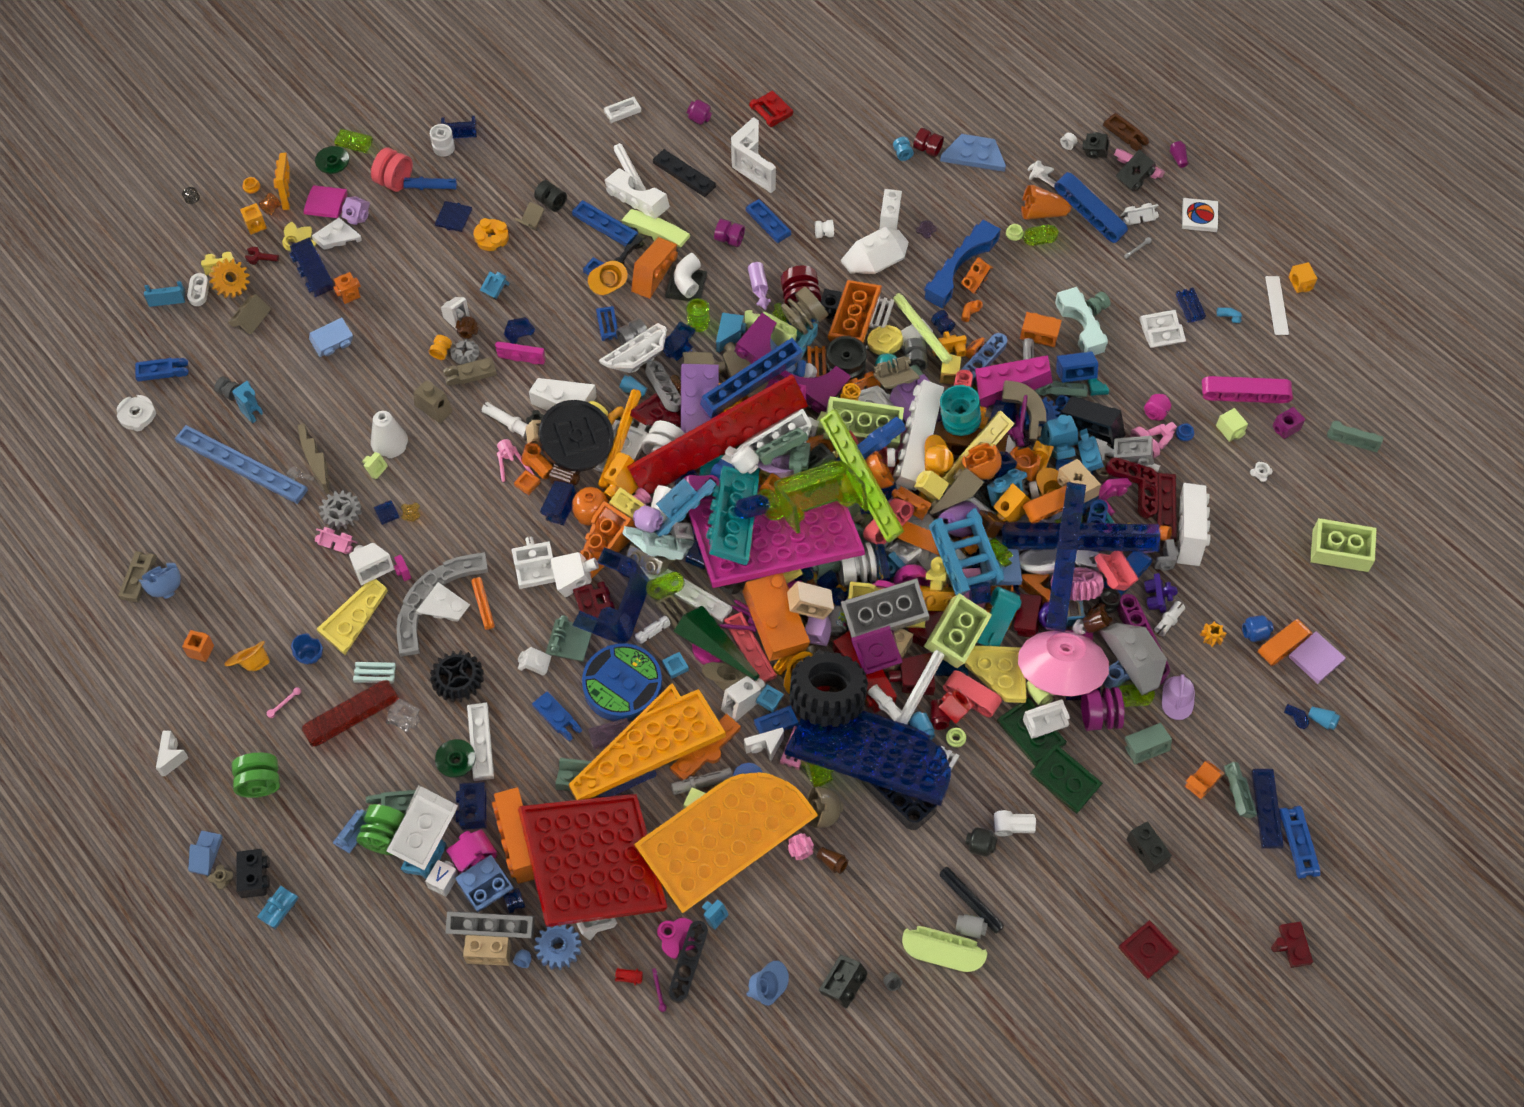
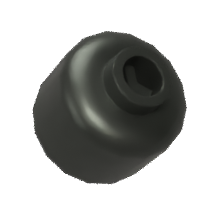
(981, 841)

